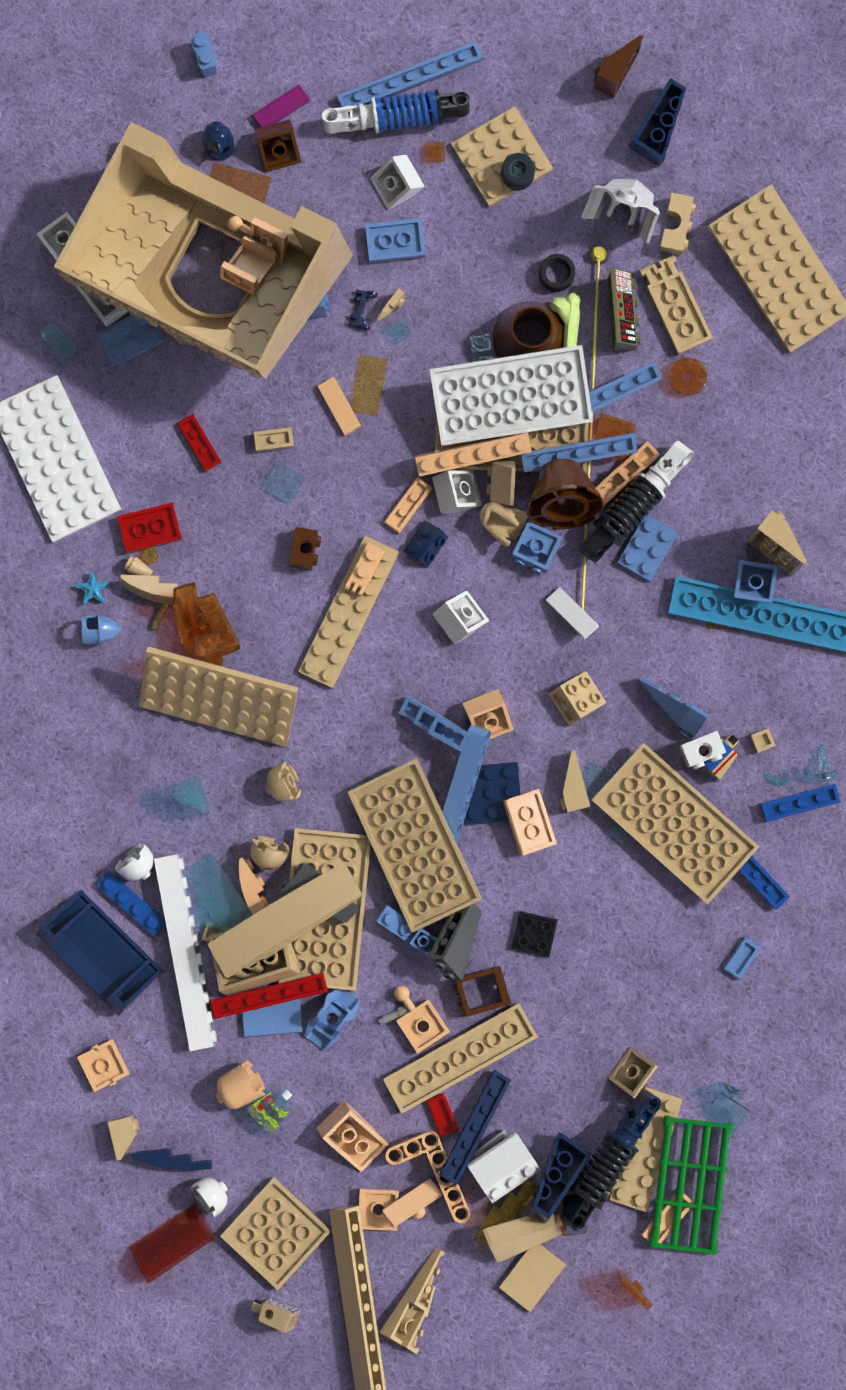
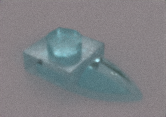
(730, 1091)

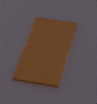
(244, 181)

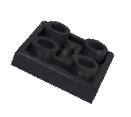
(534, 934)

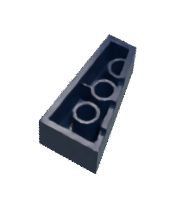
(656, 130)
(561, 1170)

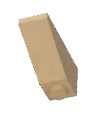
(574, 790)

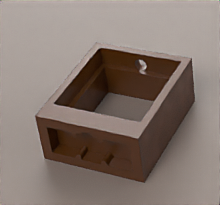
(501, 986)

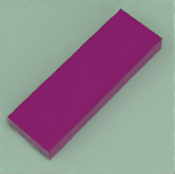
(281, 107)

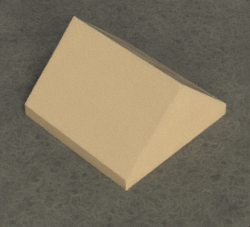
(632, 1072)

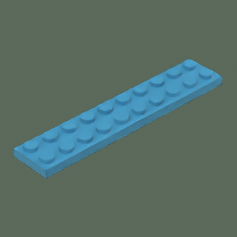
(780, 619)

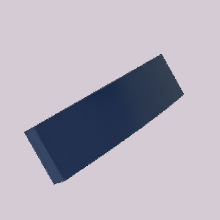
(165, 1159)

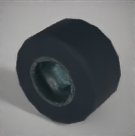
(518, 171)

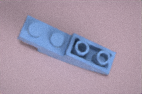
(398, 925)

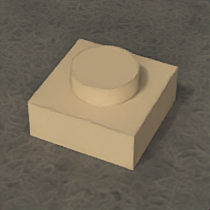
(762, 740)

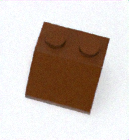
(277, 145)

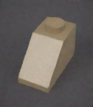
(123, 1134)

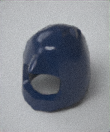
(216, 138)

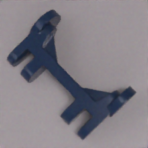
(366, 296)

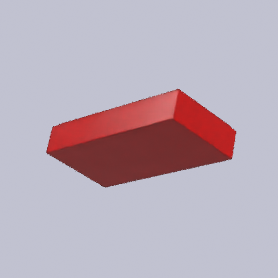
(442, 1115)

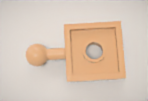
(264, 234)
(423, 1012)
(369, 1198)

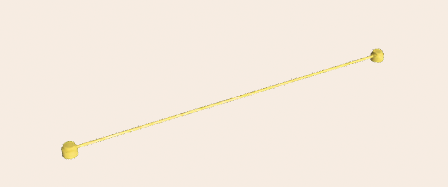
(598, 255)

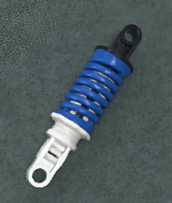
(397, 112)

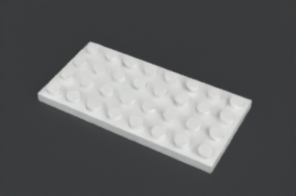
(511, 395)
(56, 459)

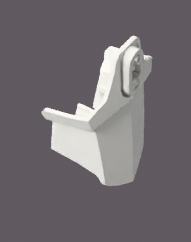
(627, 192)

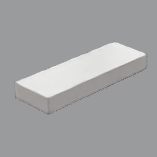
(572, 613)

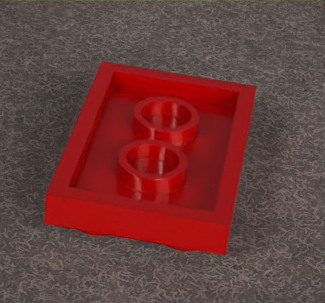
(149, 528)

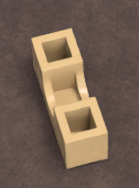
(675, 240)

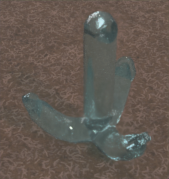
(823, 767)

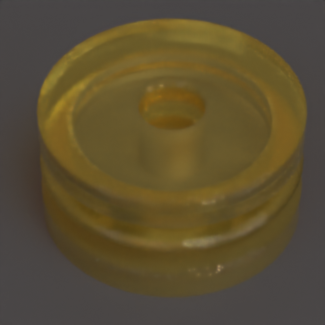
(153, 558)

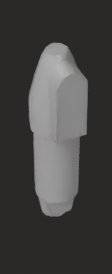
(401, 1011)

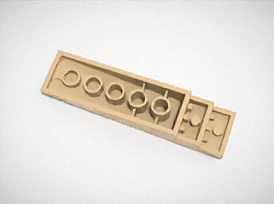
(284, 920)

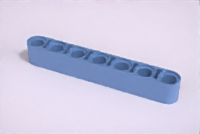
(465, 779)

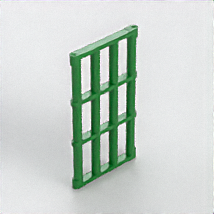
(697, 1205)

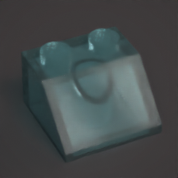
(192, 795)

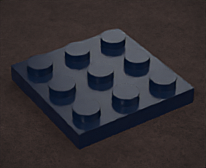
(492, 787)

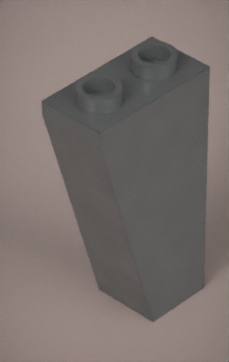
(306, 873)
(455, 942)

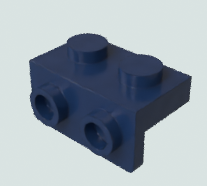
(426, 543)

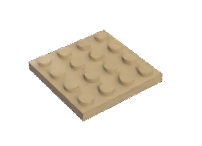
(489, 145)
(275, 1233)

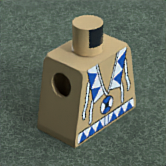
(283, 1315)

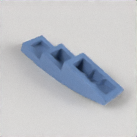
(434, 723)

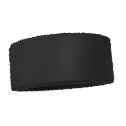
(557, 287)

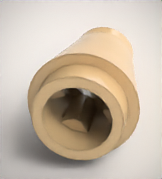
(136, 567)

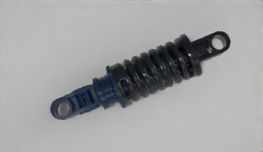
(617, 1150)

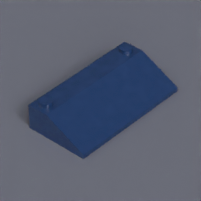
(99, 952)

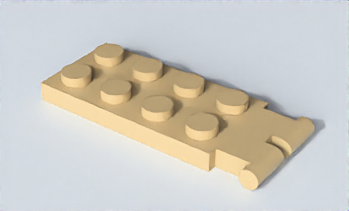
(676, 305)

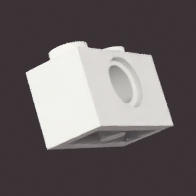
(711, 742)

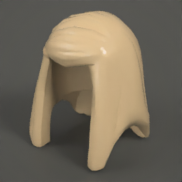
(503, 521)

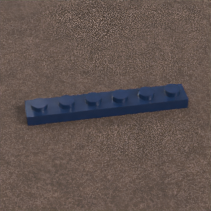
(475, 1127)

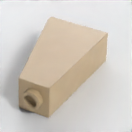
(520, 1235)

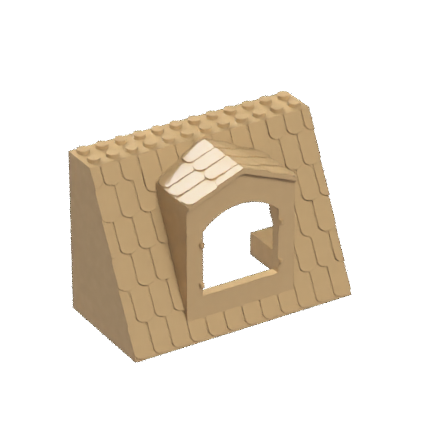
(143, 225)

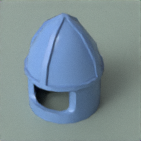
(99, 629)

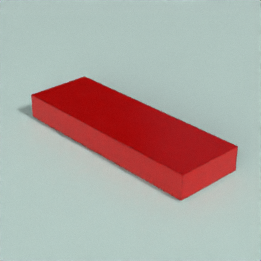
(199, 443)

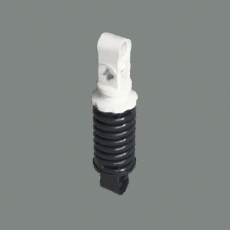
(635, 503)

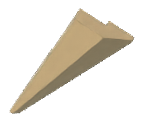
(406, 1319)

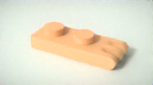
(365, 569)

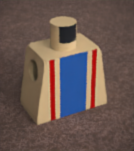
(719, 767)

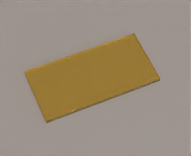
(368, 385)

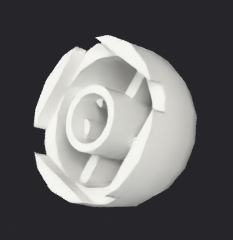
(136, 864)
(211, 1195)

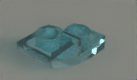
(58, 340)
(481, 347)

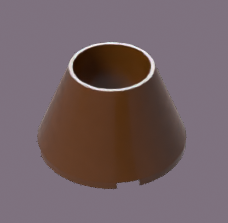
(504, 339)
(563, 496)

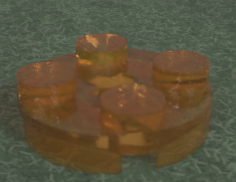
(686, 387)

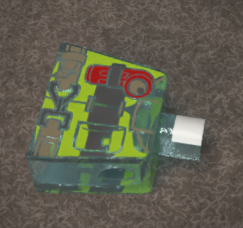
(271, 1109)

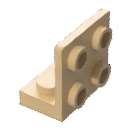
(577, 698)

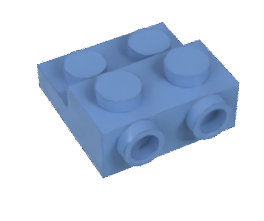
(536, 548)

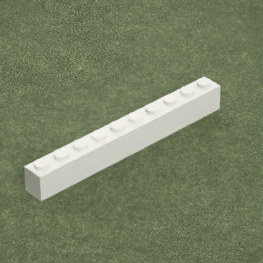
(184, 952)

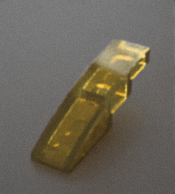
(509, 1211)

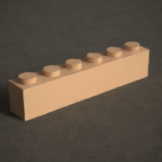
(473, 453)

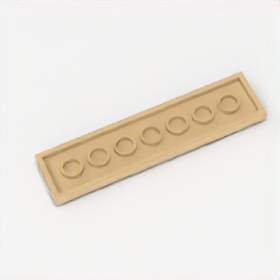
(345, 620)
(460, 1058)

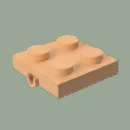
(103, 1065)

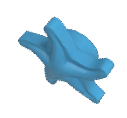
(92, 589)

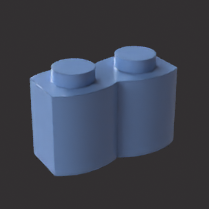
(204, 54)

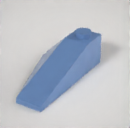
(683, 715)

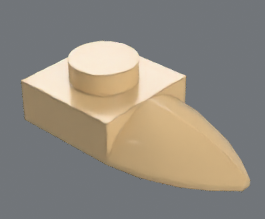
(396, 301)

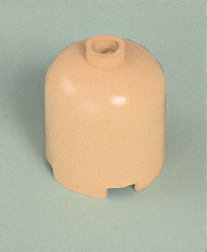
(239, 1086)

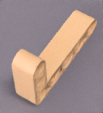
(430, 1150)

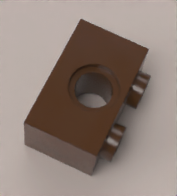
(304, 537)

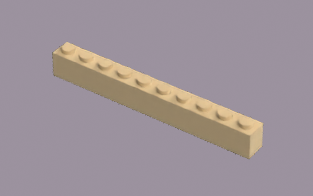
(357, 1298)

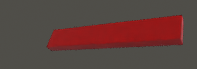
(269, 995)

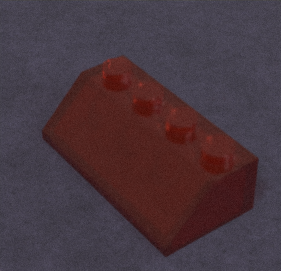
(172, 1243)

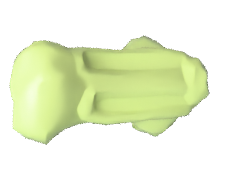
(569, 311)

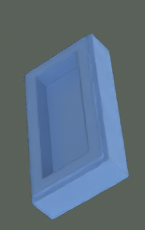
(741, 958)

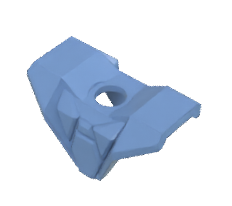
(337, 1002)

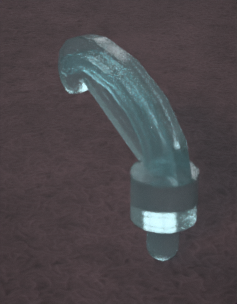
(778, 780)

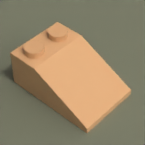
(352, 1136)

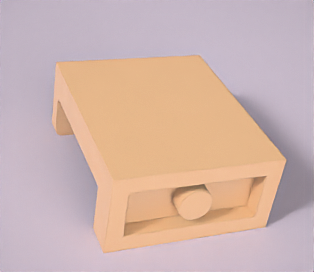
(249, 265)

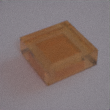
(435, 152)

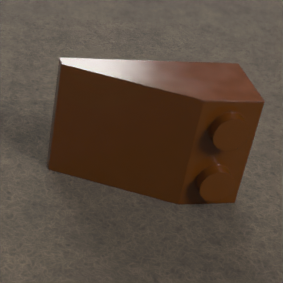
(615, 67)

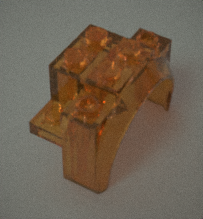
(206, 636)

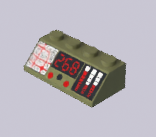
(622, 310)

